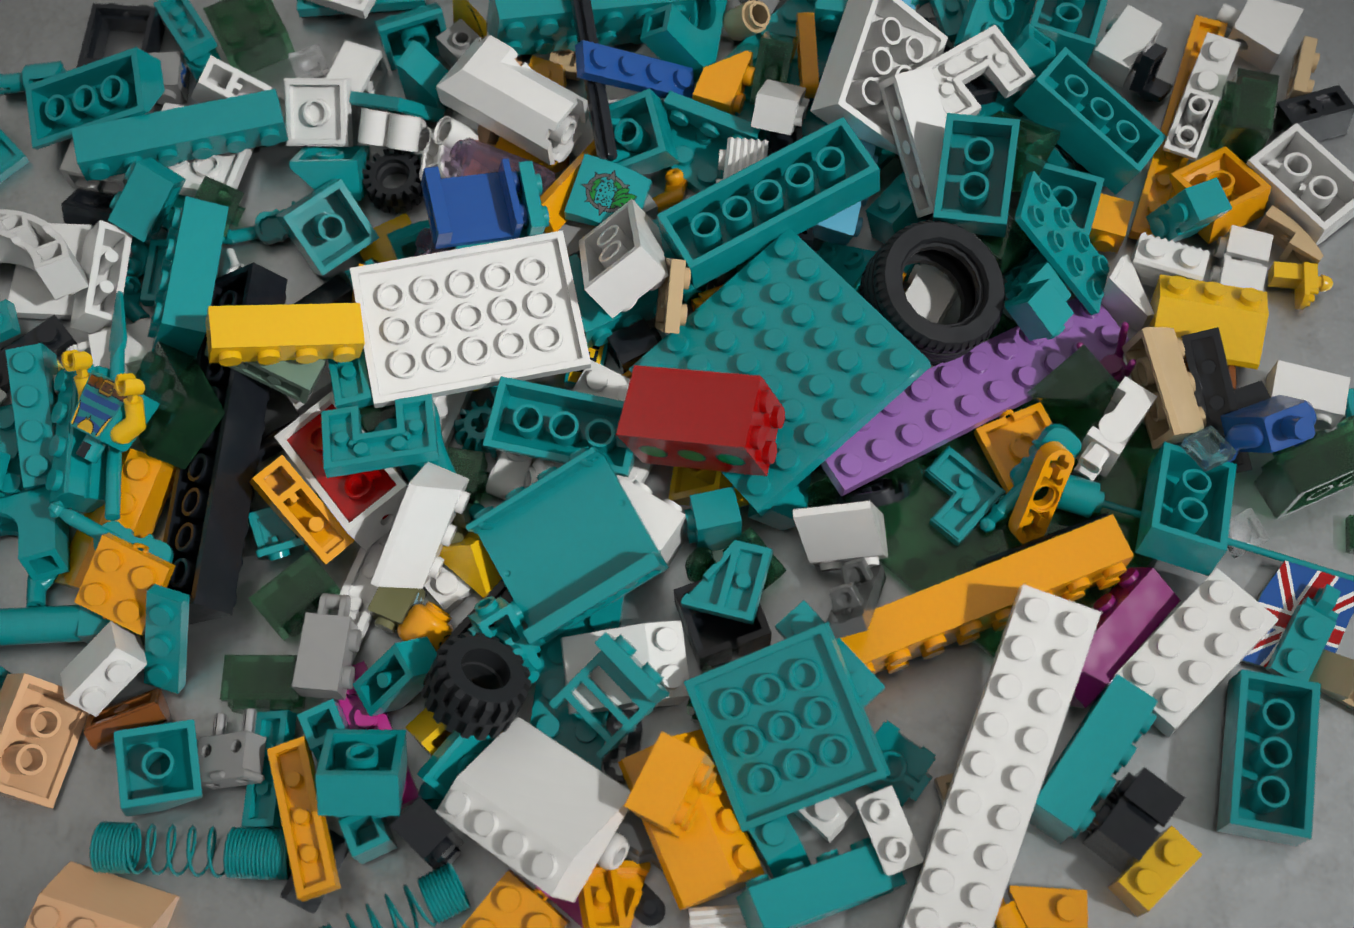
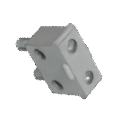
(232, 757)

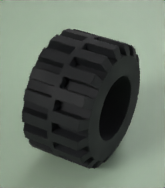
(476, 686)

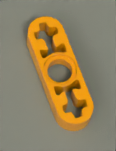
(807, 53)
(1039, 477)

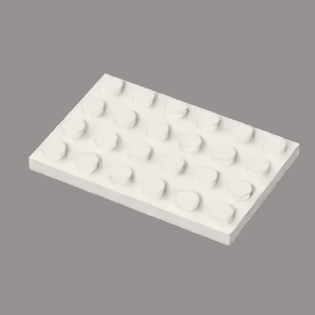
(469, 318)

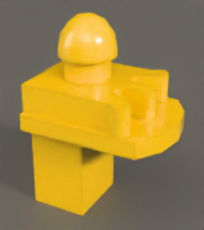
(1301, 278)

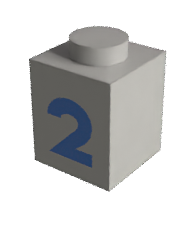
(175, 77)

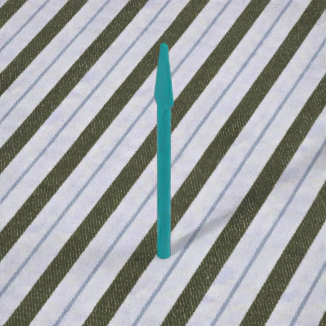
(117, 347)

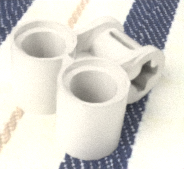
(390, 129)
(437, 144)

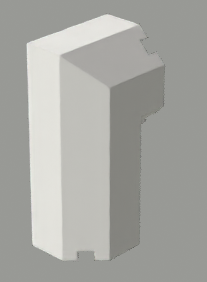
(514, 100)

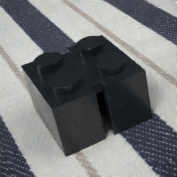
(716, 637)
(1127, 826)

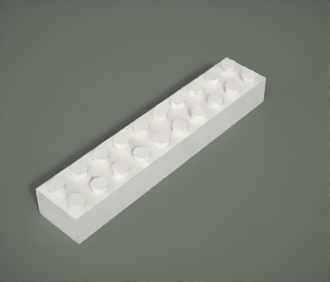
(1002, 763)

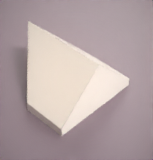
(1126, 297)

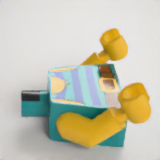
(106, 408)

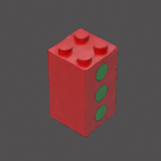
(701, 420)

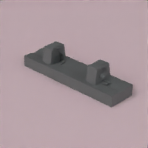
(856, 598)

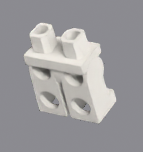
(1117, 426)

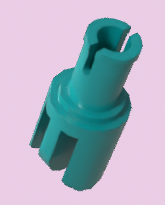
(31, 73)

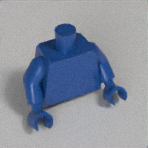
(1269, 425)

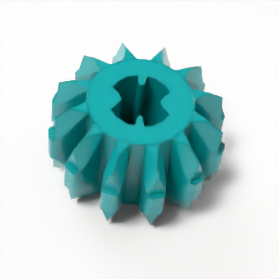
(471, 427)

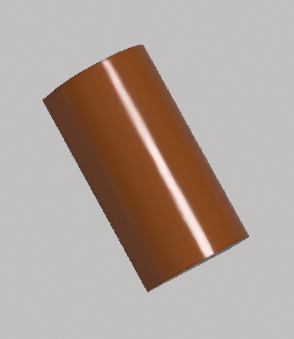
(135, 712)

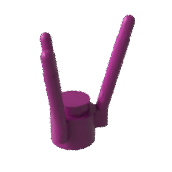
(1115, 362)

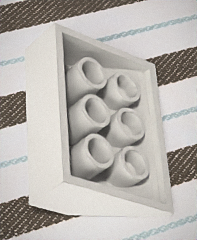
(869, 47)
(537, 808)

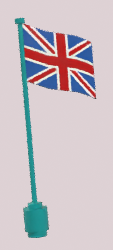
(1282, 594)

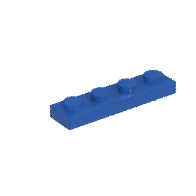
(632, 70)

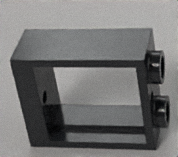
(115, 17)

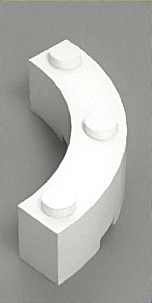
(34, 244)

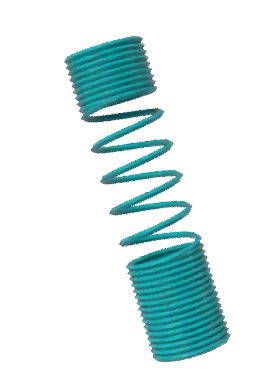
(246, 854)
(441, 893)

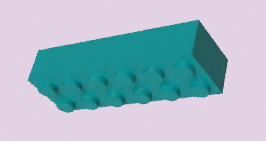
(550, 25)
(758, 204)

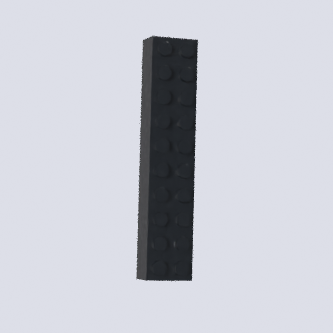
(214, 491)

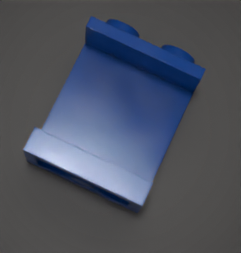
(473, 207)

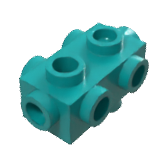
(506, 629)

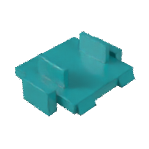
(906, 763)

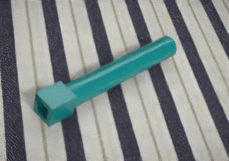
(49, 625)

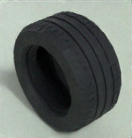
(966, 264)

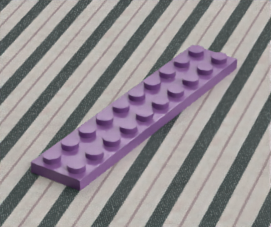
(964, 396)

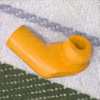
(674, 190)

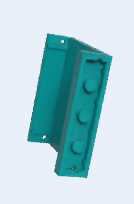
(568, 544)

